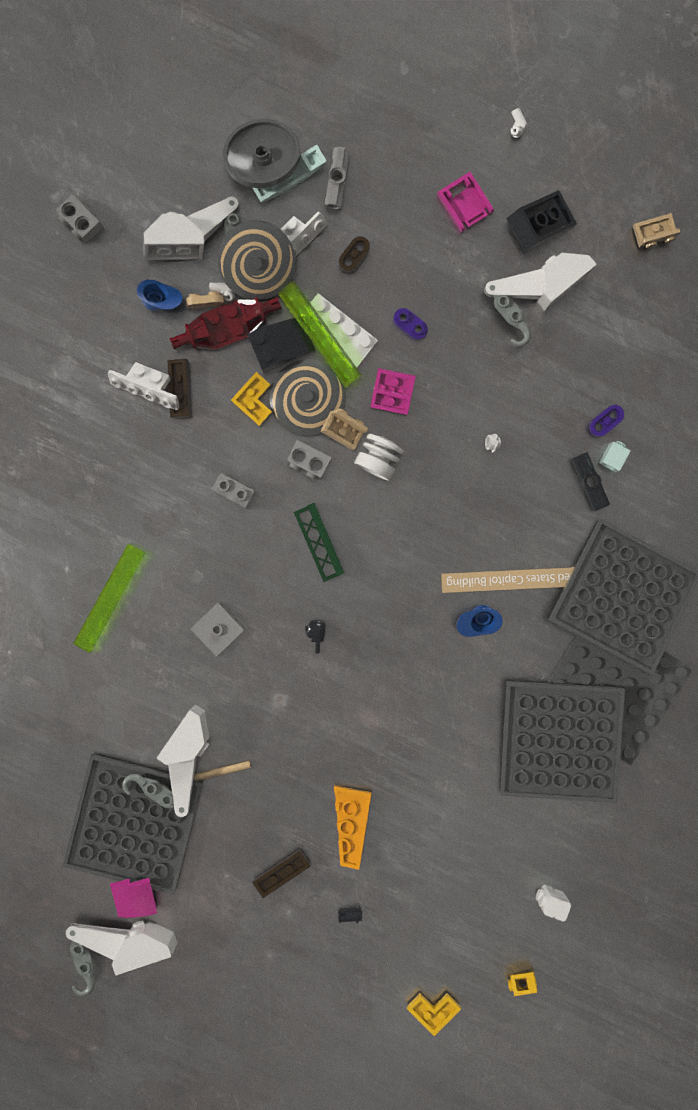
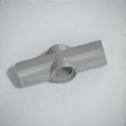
(336, 188)

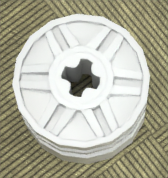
(379, 457)

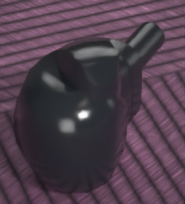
(316, 632)

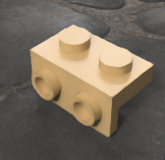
(656, 230)
(344, 428)

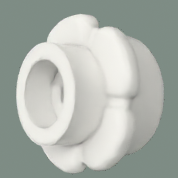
(492, 442)

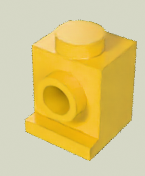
(531, 984)

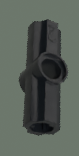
(596, 493)

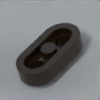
(354, 255)

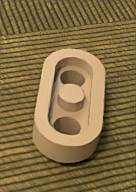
(213, 299)

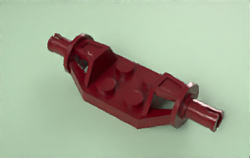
(225, 324)

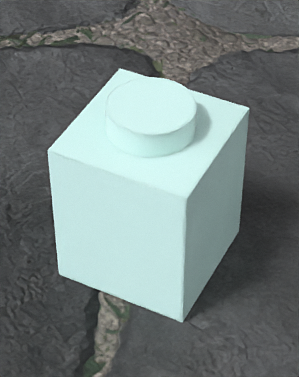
(614, 456)

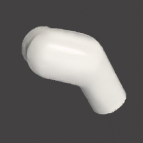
(520, 123)
(228, 294)

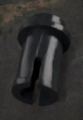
(350, 915)

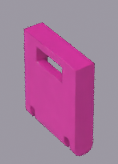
(468, 205)

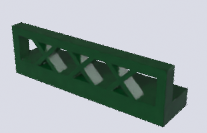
(325, 539)

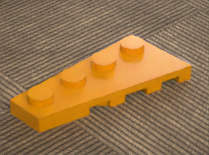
(352, 821)

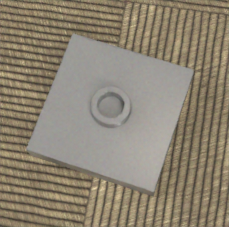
(217, 629)

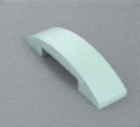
(309, 163)

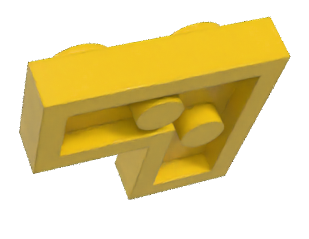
(248, 399)
(435, 1016)

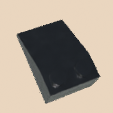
(541, 220)
(280, 344)

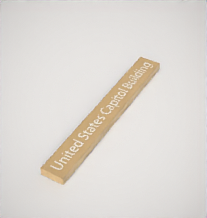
(505, 580)

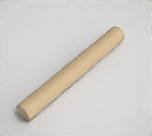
(222, 771)

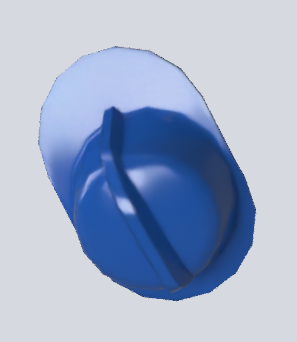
(158, 296)
(479, 621)

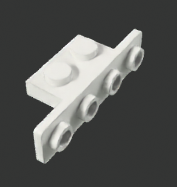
(302, 234)
(146, 383)

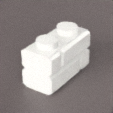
(553, 902)

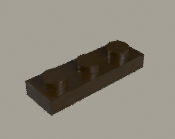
(179, 386)
(281, 873)

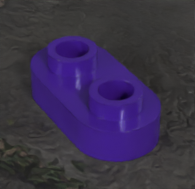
(408, 326)
(605, 421)

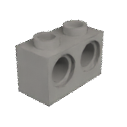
(81, 216)
(310, 456)
(233, 490)

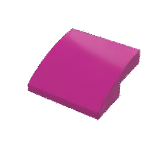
(393, 391)
(133, 898)

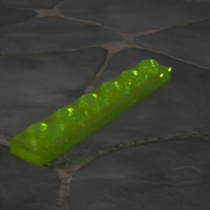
(319, 334)
(109, 598)

